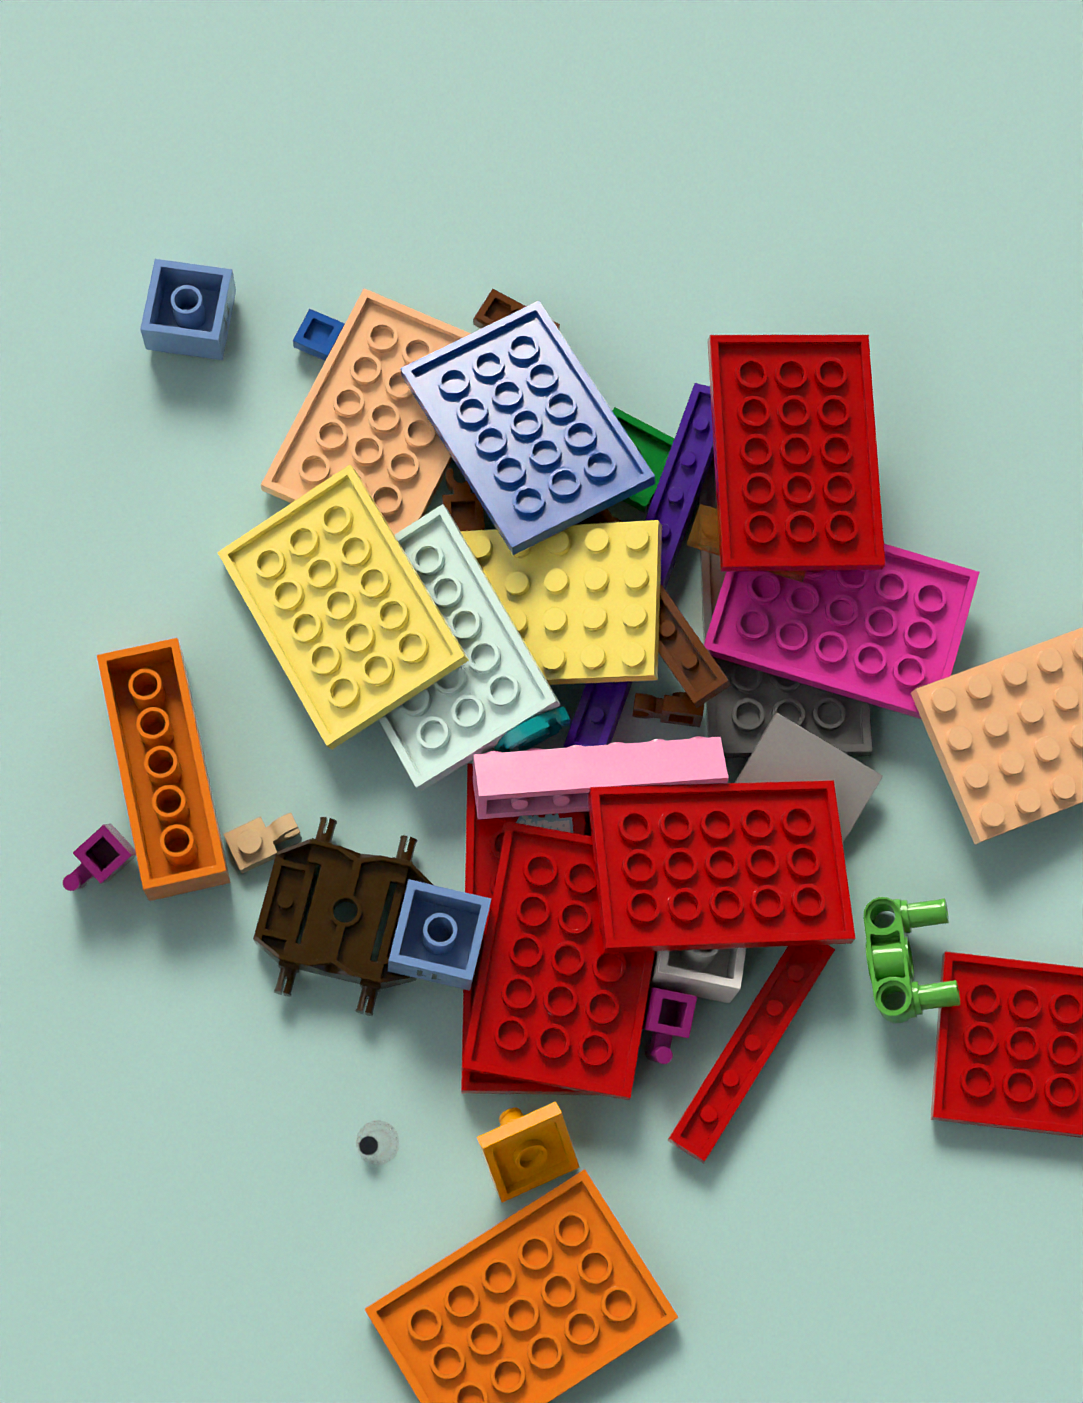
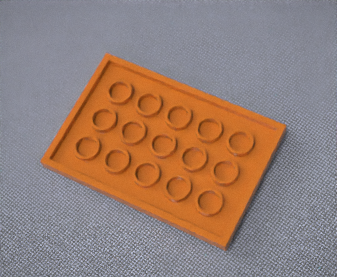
(524, 1305)

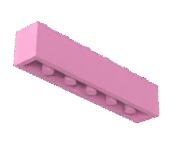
(560, 778)

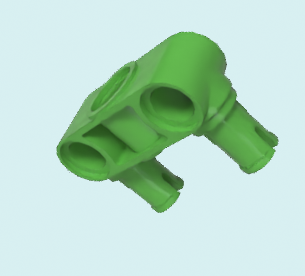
(892, 961)

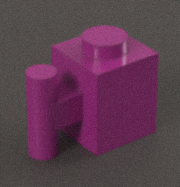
(100, 857)
(667, 1015)

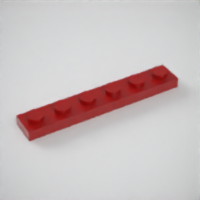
(749, 1049)

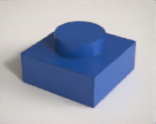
(317, 334)

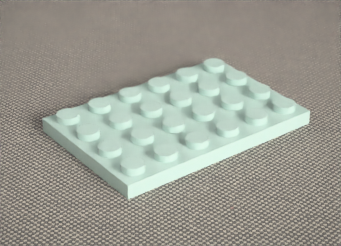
(489, 692)

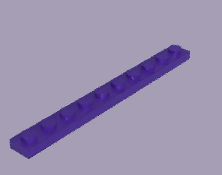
(673, 507)

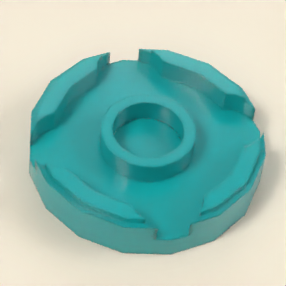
(534, 730)

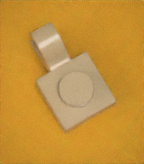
(255, 843)

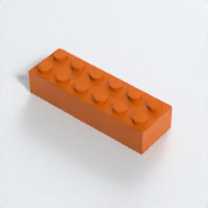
(163, 769)

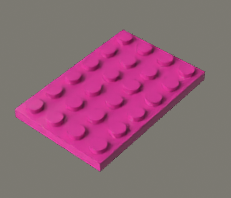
(849, 629)

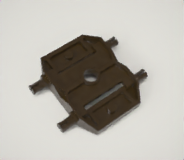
(327, 944)

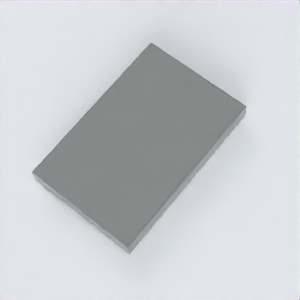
(795, 754)

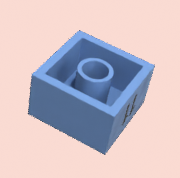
(188, 309)
(439, 934)

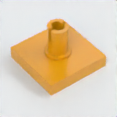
(527, 1150)

